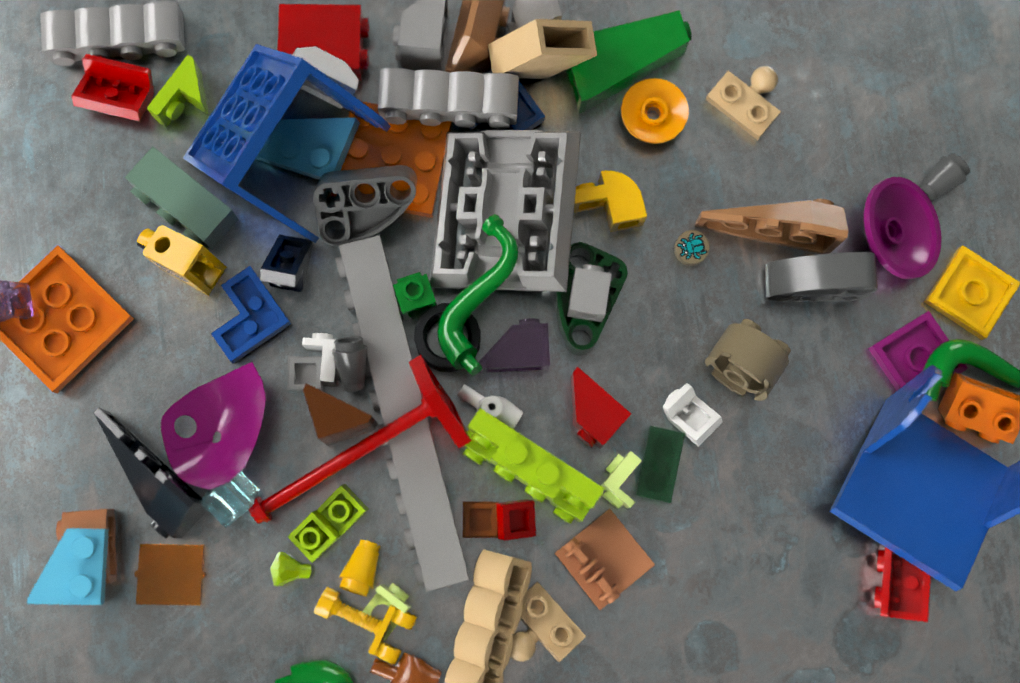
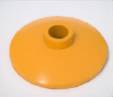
(656, 96)

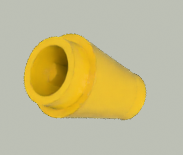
(361, 568)

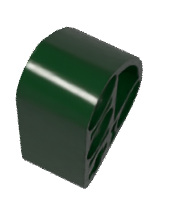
(568, 325)

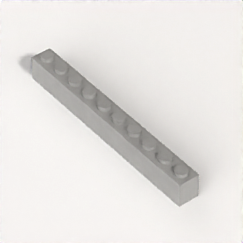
(395, 394)

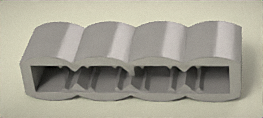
(113, 32)
(447, 96)

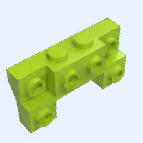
(531, 465)

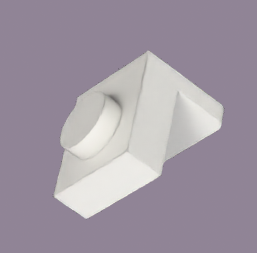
(324, 342)
(691, 414)

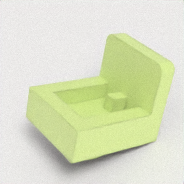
(619, 471)

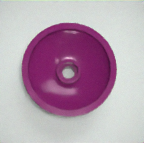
(902, 228)

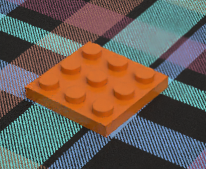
(403, 144)
(69, 323)

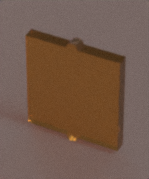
(170, 574)

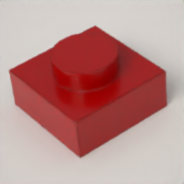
(516, 519)

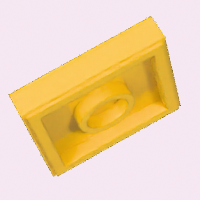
(972, 292)

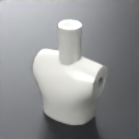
(500, 407)

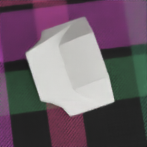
(330, 66)

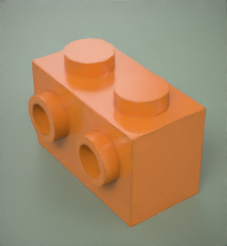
(981, 408)

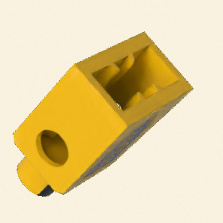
(181, 258)

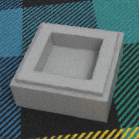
(302, 371)

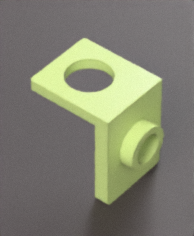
(389, 596)

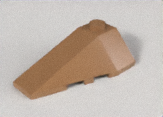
(800, 225)

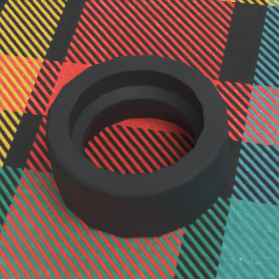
(420, 337)

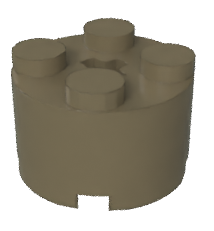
(748, 359)

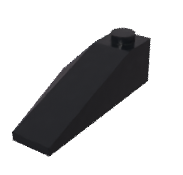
(160, 491)

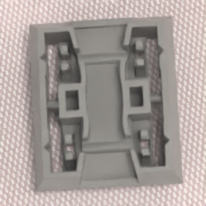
(520, 194)

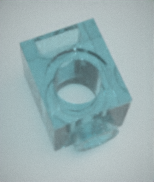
(230, 499)

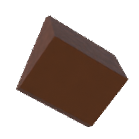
(334, 418)

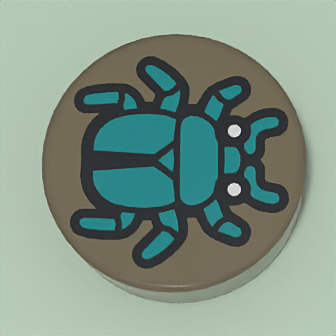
(691, 247)

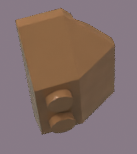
(475, 29)

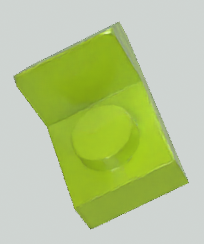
(182, 86)

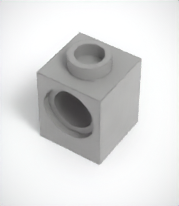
(589, 293)

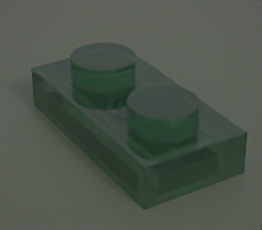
(659, 464)

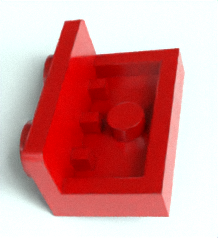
(114, 88)
(904, 588)

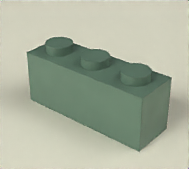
(180, 199)

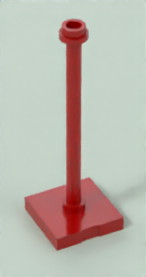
(434, 404)

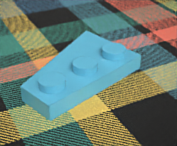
(310, 145)

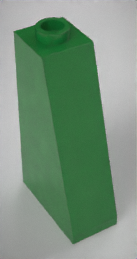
(627, 56)

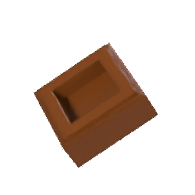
(479, 520)

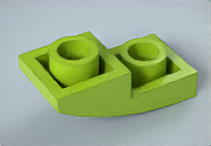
(328, 523)

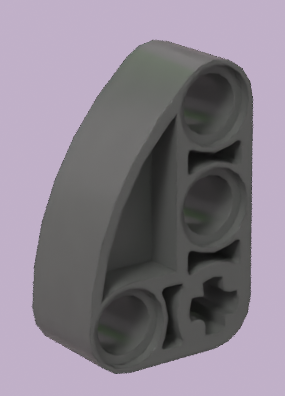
(360, 212)
(822, 277)

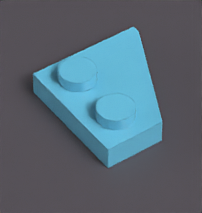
(74, 570)

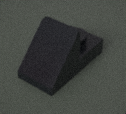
(287, 263)

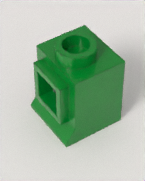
(414, 293)

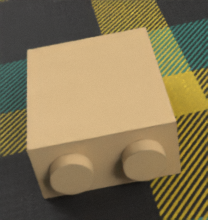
(543, 48)

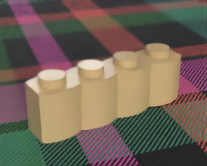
(490, 619)

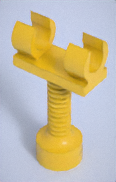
(330, 604)

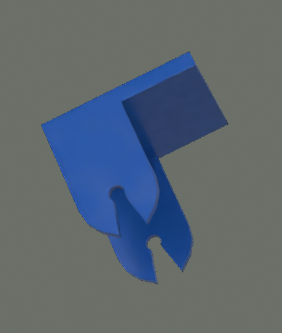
(251, 113)
(926, 488)

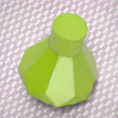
(288, 569)

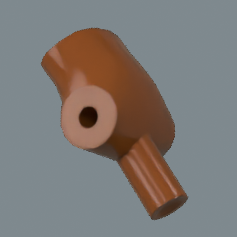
(408, 670)

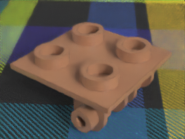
(604, 559)

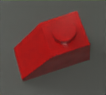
(594, 410)

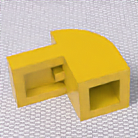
(618, 196)

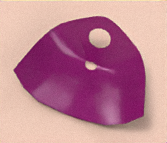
(225, 405)

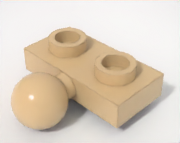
(745, 103)
(545, 623)

